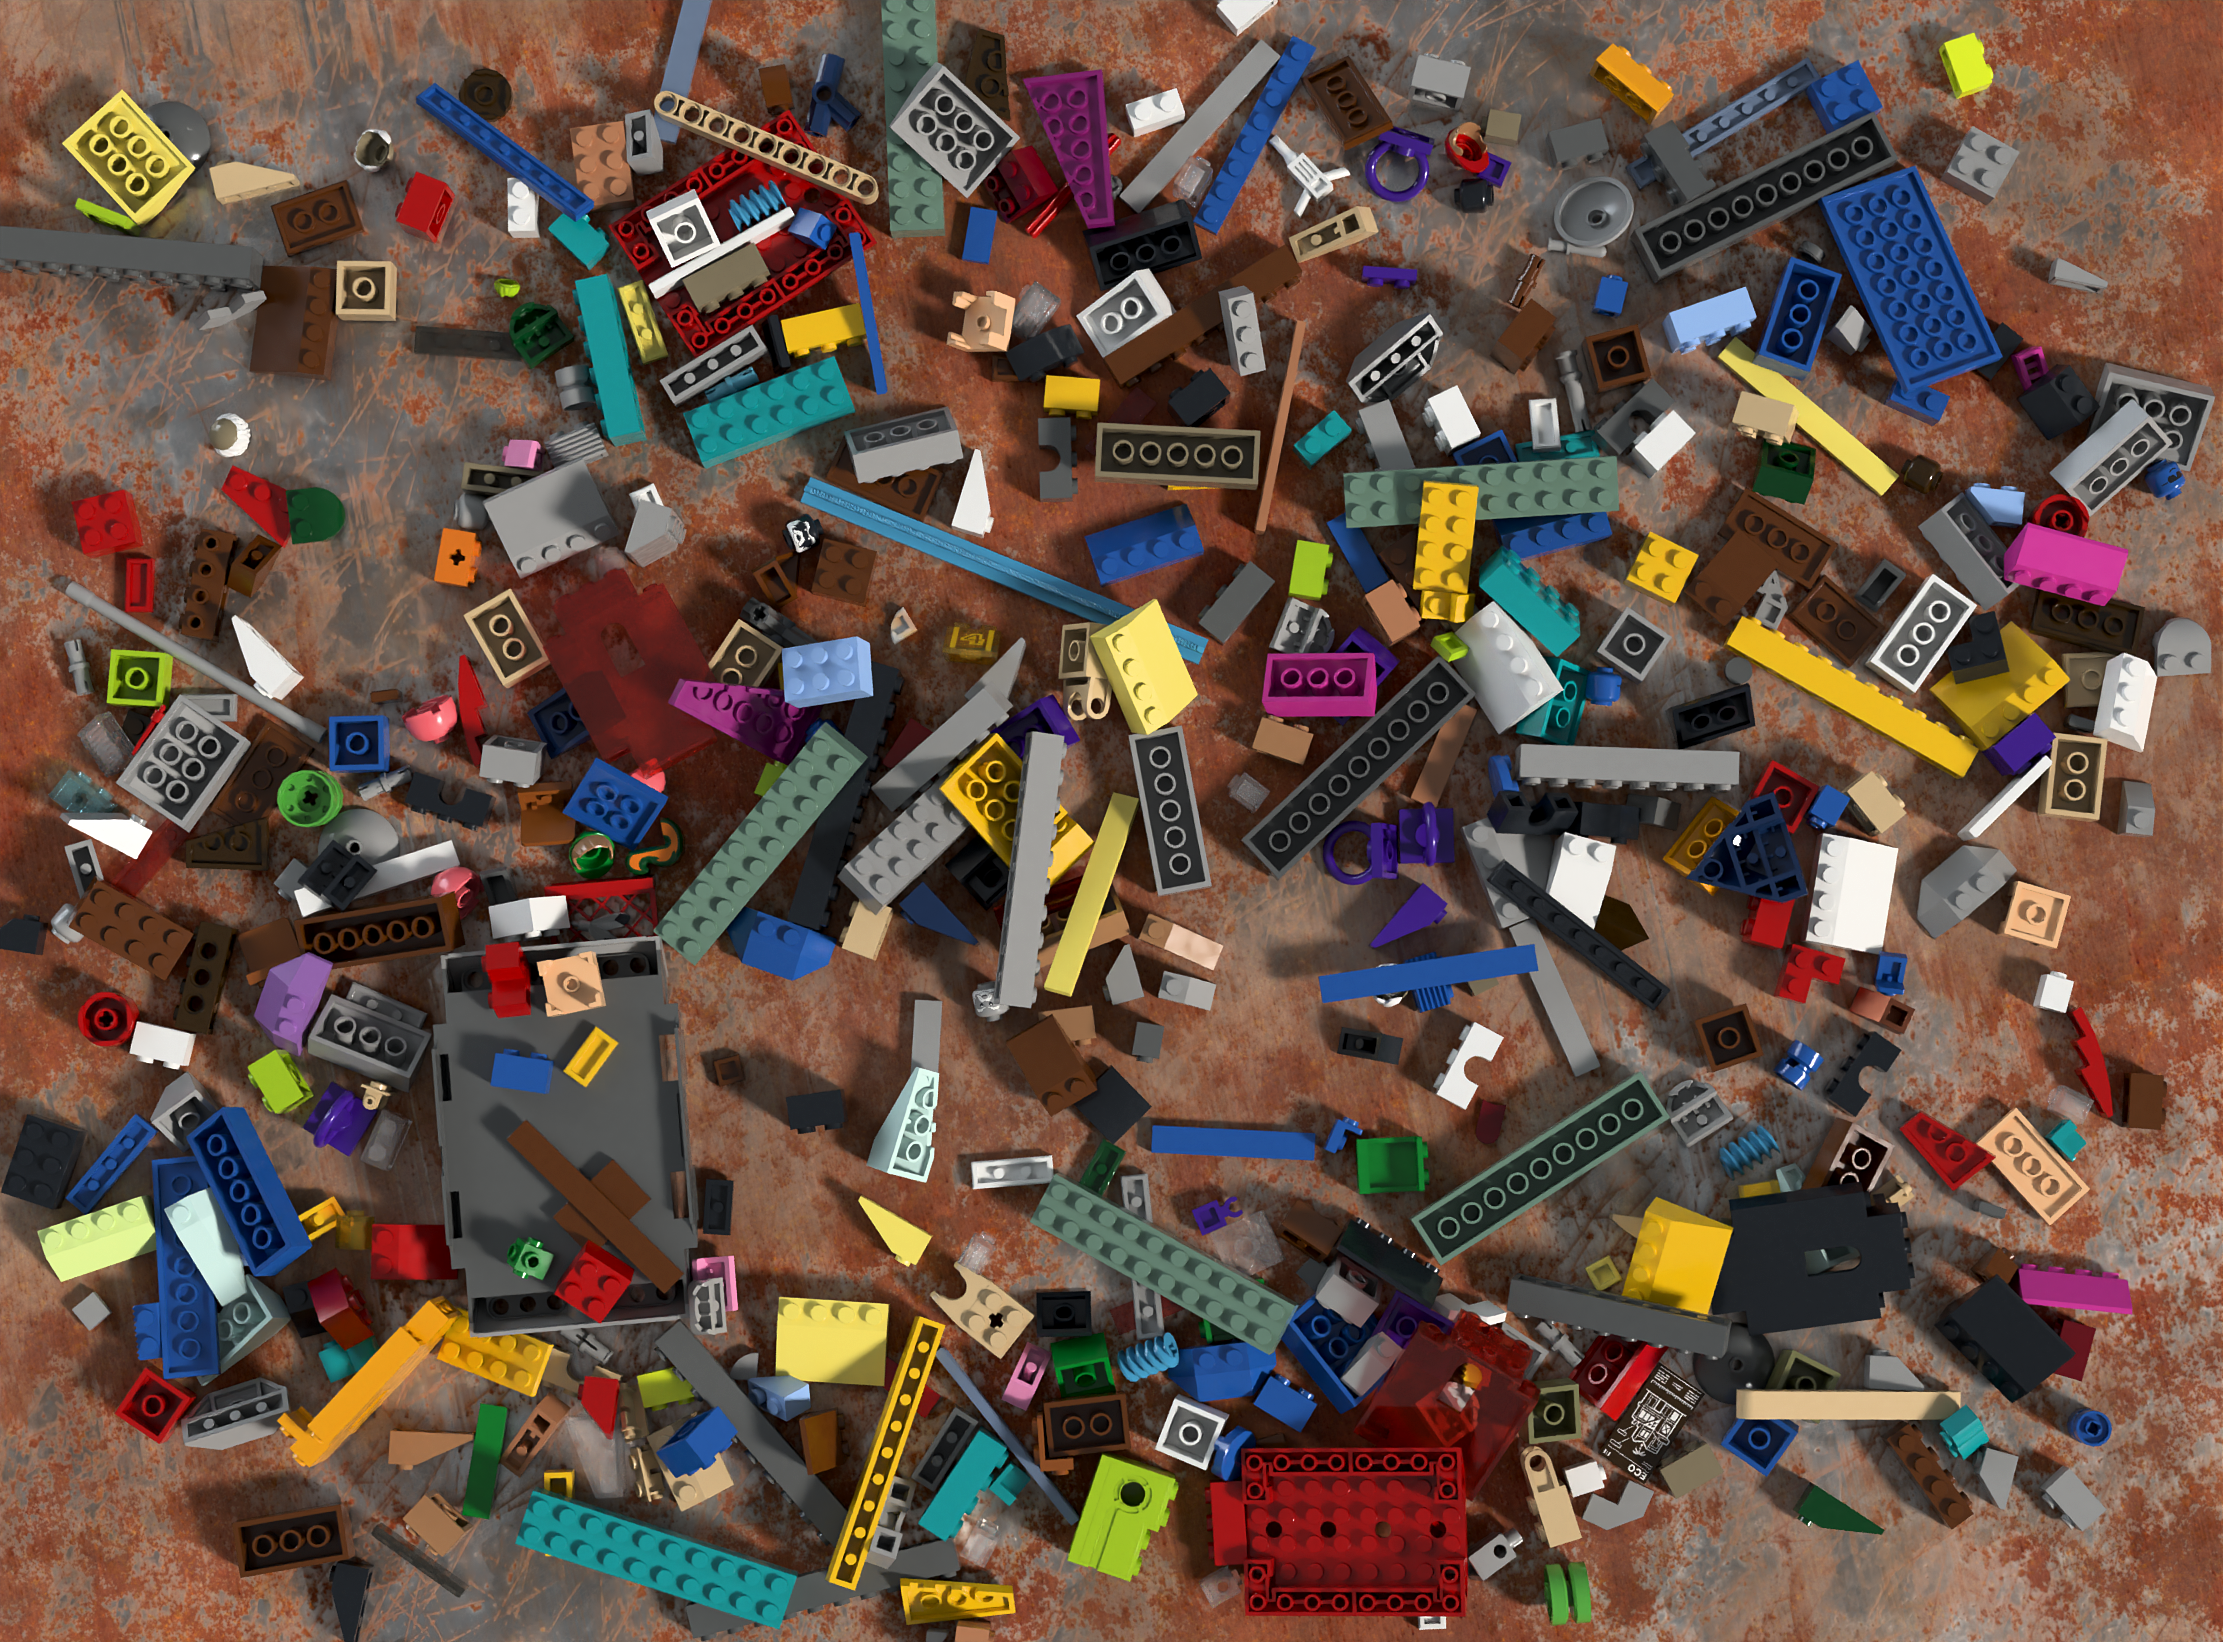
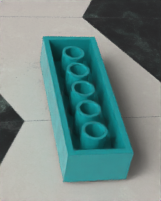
(610, 360)
(769, 412)

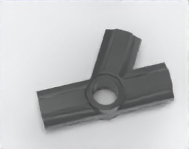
(774, 625)

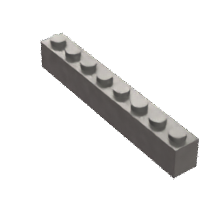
(1619, 1315)

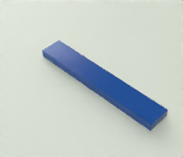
(868, 312)
(1233, 1142)

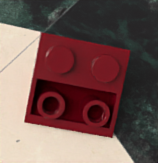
(1019, 183)

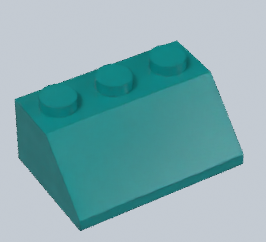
(1560, 717)

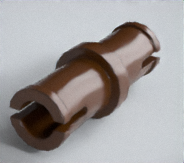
(1526, 281)

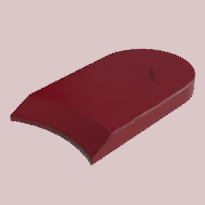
(1489, 1122)

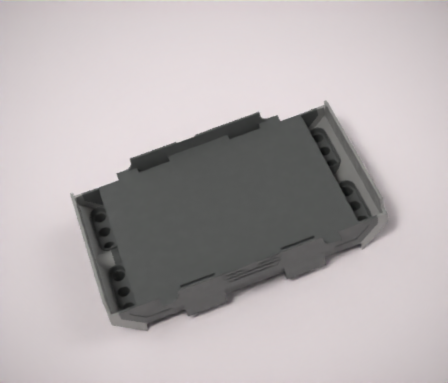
(621, 1115)

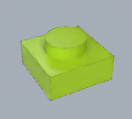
(1449, 646)

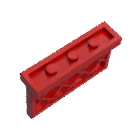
(607, 888)

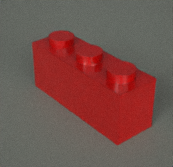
(1226, 1522)

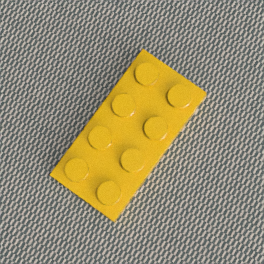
(1445, 537)
(505, 1359)

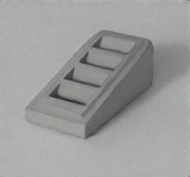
(2070, 276)

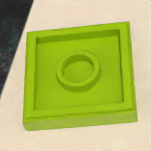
(108, 218)

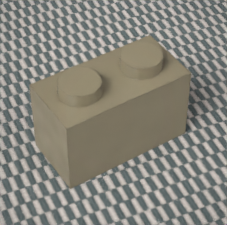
(1689, 1468)

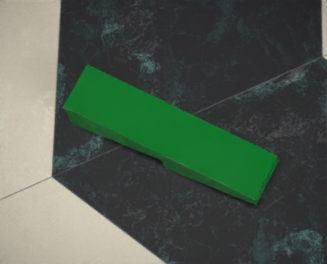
(485, 1461)

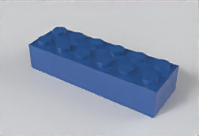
(249, 1191)

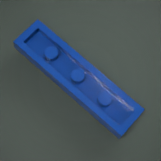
(112, 1164)

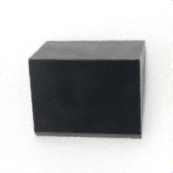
(1064, 1314)

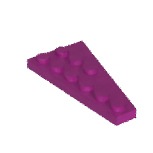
(1076, 125)
(748, 714)

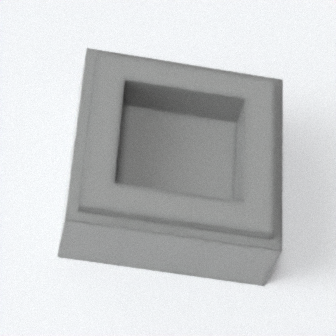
(92, 1311)

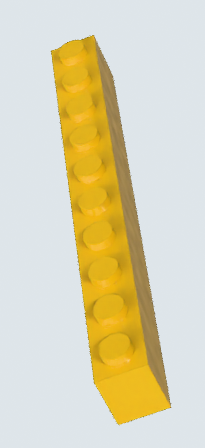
(1850, 697)
(884, 1453)

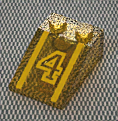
(972, 645)

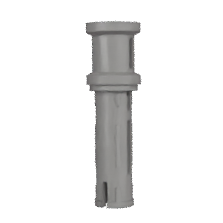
(1571, 379)

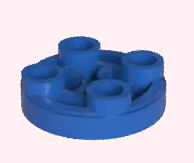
(1499, 774)
(1228, 1455)

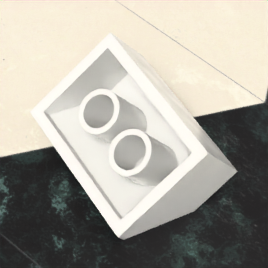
(2126, 702)

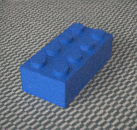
(1796, 319)

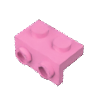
(718, 1267)

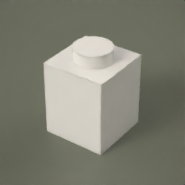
(2053, 992)
(1584, 1477)

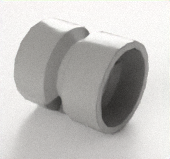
(575, 387)

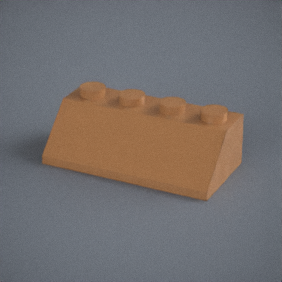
(1110, 926)

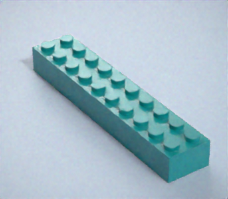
(656, 1557)

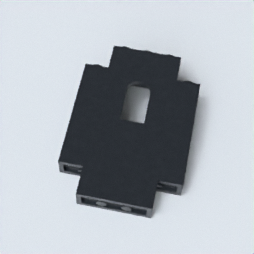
(1768, 1268)

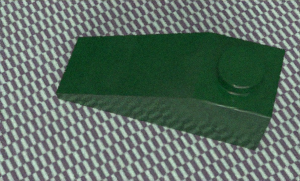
(1828, 1512)

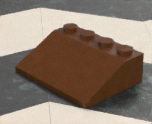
(296, 322)

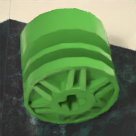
(296, 791)

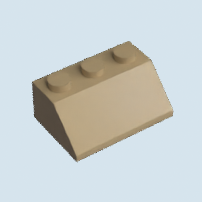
(700, 1485)

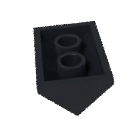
(1711, 716)

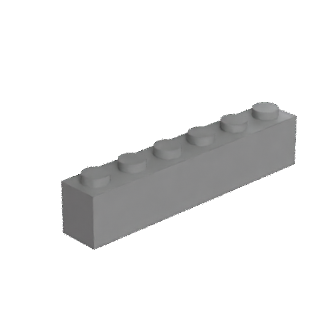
(941, 747)

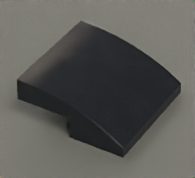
(337, 876)
(1113, 1105)

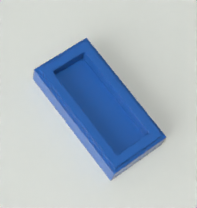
(979, 235)

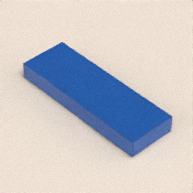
(1358, 554)

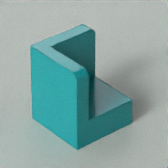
(2066, 1140)
(1009, 1483)

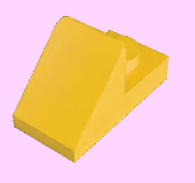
(1447, 606)
(321, 1218)

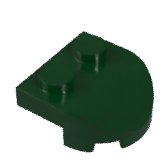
(537, 333)
(314, 515)

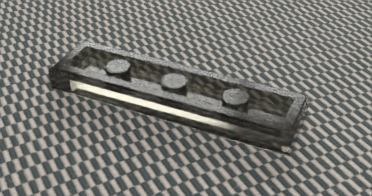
(464, 343)
(420, 1560)

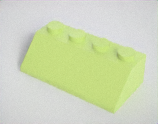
(100, 1238)

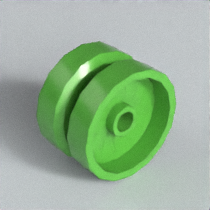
(1570, 1593)

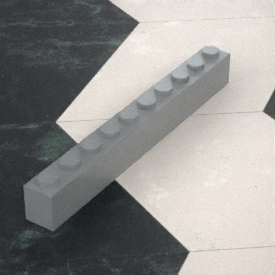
(1029, 870)

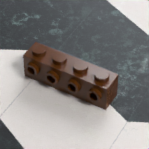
(208, 586)
(1927, 1475)

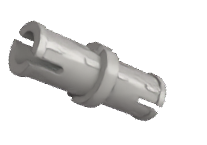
(79, 667)
(386, 782)
(1560, 1343)
(602, 1353)

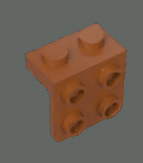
(542, 814)
(267, 948)
(1057, 1465)

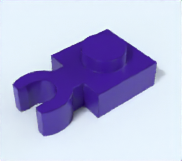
(1212, 1216)

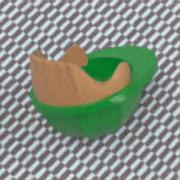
(592, 854)

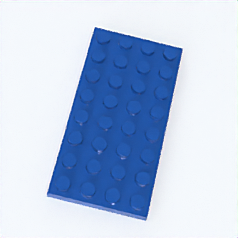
(1910, 279)

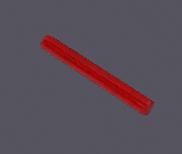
(1060, 199)

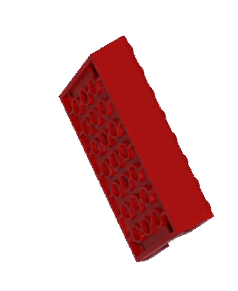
(789, 260)
(1356, 1567)

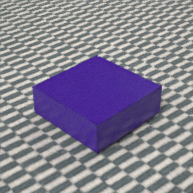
(1495, 171)

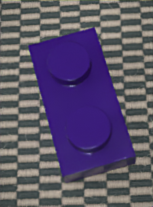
(1399, 277)

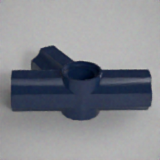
(836, 106)

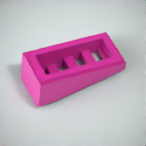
(2021, 368)

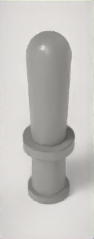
(1559, 245)

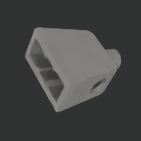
(1481, 1556)

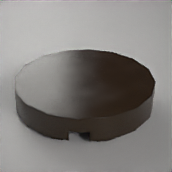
(486, 94)

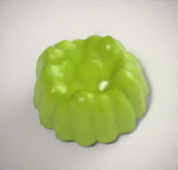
(506, 287)

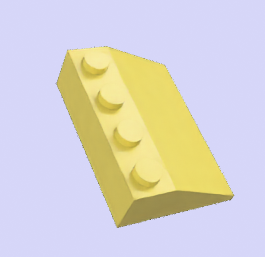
(130, 158)
(1144, 668)
(832, 1340)

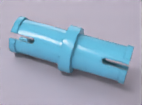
(732, 385)

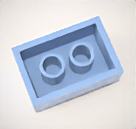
(1709, 321)
(827, 672)

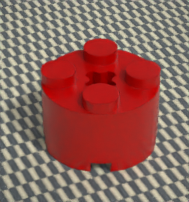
(2063, 507)
(106, 1004)

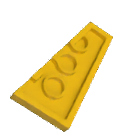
(948, 1600)

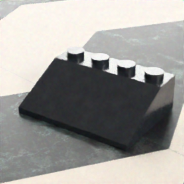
(1388, 1262)
(2003, 1338)

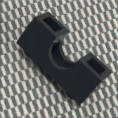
(426, 795)
(1513, 815)
(1845, 1090)

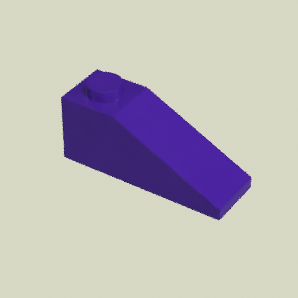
(1416, 913)

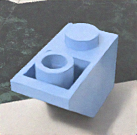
(1997, 506)
(780, 1395)

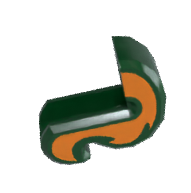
(661, 855)

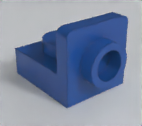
(1337, 1138)

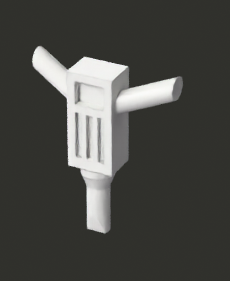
(1307, 175)

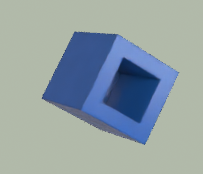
(812, 228)
(1610, 296)

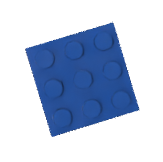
(615, 804)

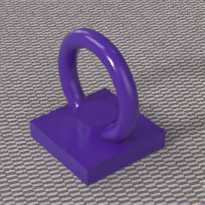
(1407, 144)
(1426, 835)
(1381, 852)
(339, 1119)

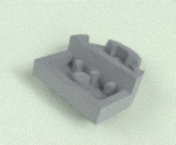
(1302, 629)
(2181, 648)
(1696, 1111)
(707, 1306)

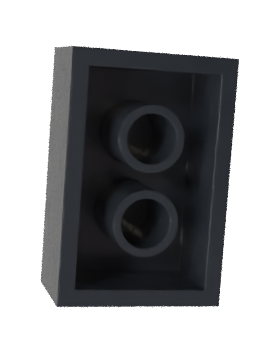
(44, 1161)

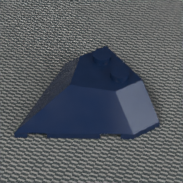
(1754, 855)

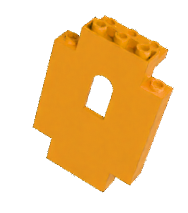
(370, 1386)

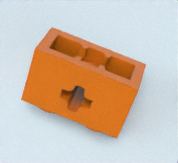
(452, 544)

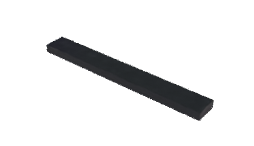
(1578, 934)

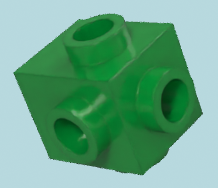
(529, 1258)

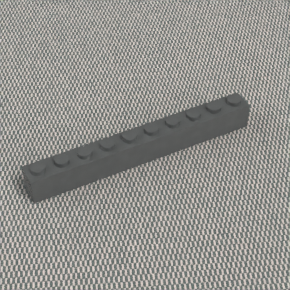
(754, 1430)
(813, 1591)

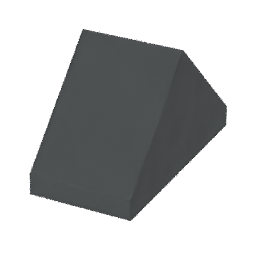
(1879, 584)
(1656, 811)
(499, 885)

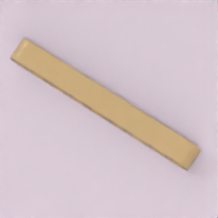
(758, 137)
(1846, 1404)

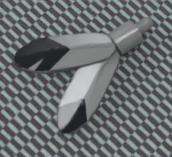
(599, 926)

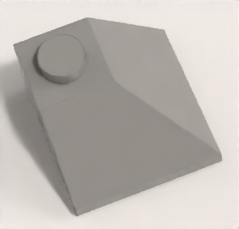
(183, 1109)

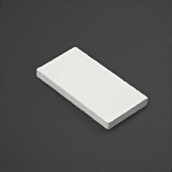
(2004, 799)

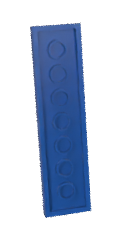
(185, 1297)

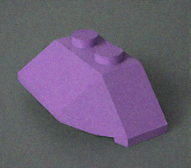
(292, 1000)

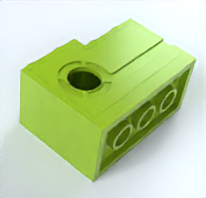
(1117, 1512)

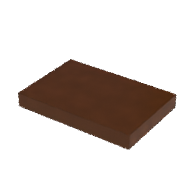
(317, 218)
(1836, 621)
(619, 1189)

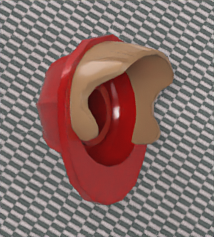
(1466, 148)

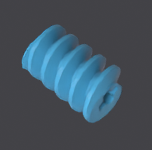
(756, 205)
(1747, 1151)
(1150, 1358)

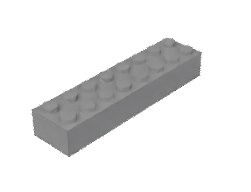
(1626, 766)

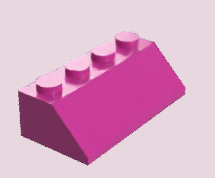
(2065, 564)
(1320, 684)
(2072, 1290)

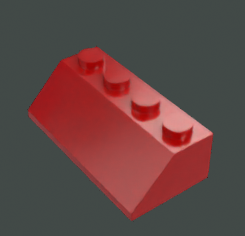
(1614, 1372)

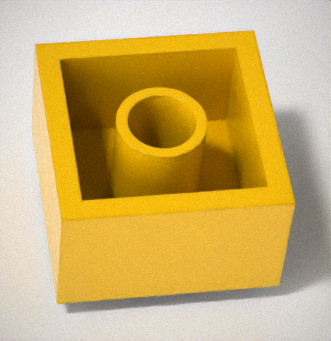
(1660, 569)

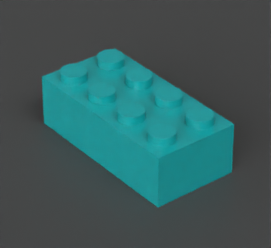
(1530, 600)
(963, 1483)

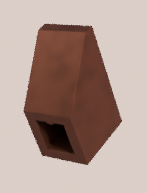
(1881, 1010)

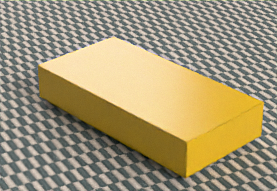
(590, 1056)

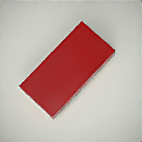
(139, 585)

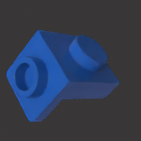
(1890, 973)

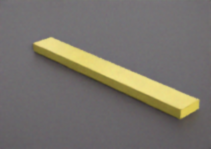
(1811, 418)
(1091, 894)

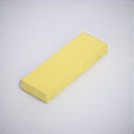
(643, 322)

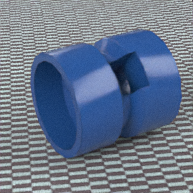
(1798, 1065)
(2089, 1426)

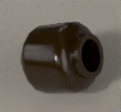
(1922, 474)

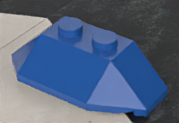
(779, 945)
(1221, 1370)

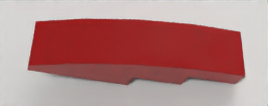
(471, 701)
(2093, 1072)

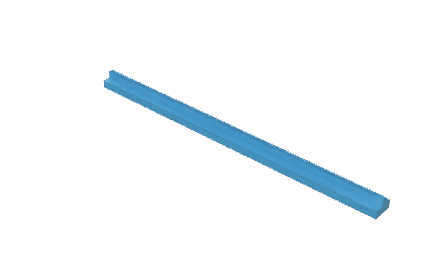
(981, 561)

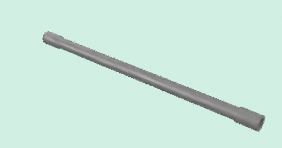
(89, 599)

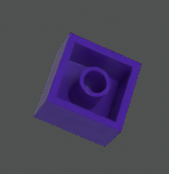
(2019, 745)

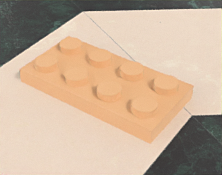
(2032, 1166)

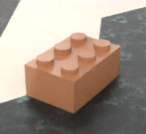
(603, 166)

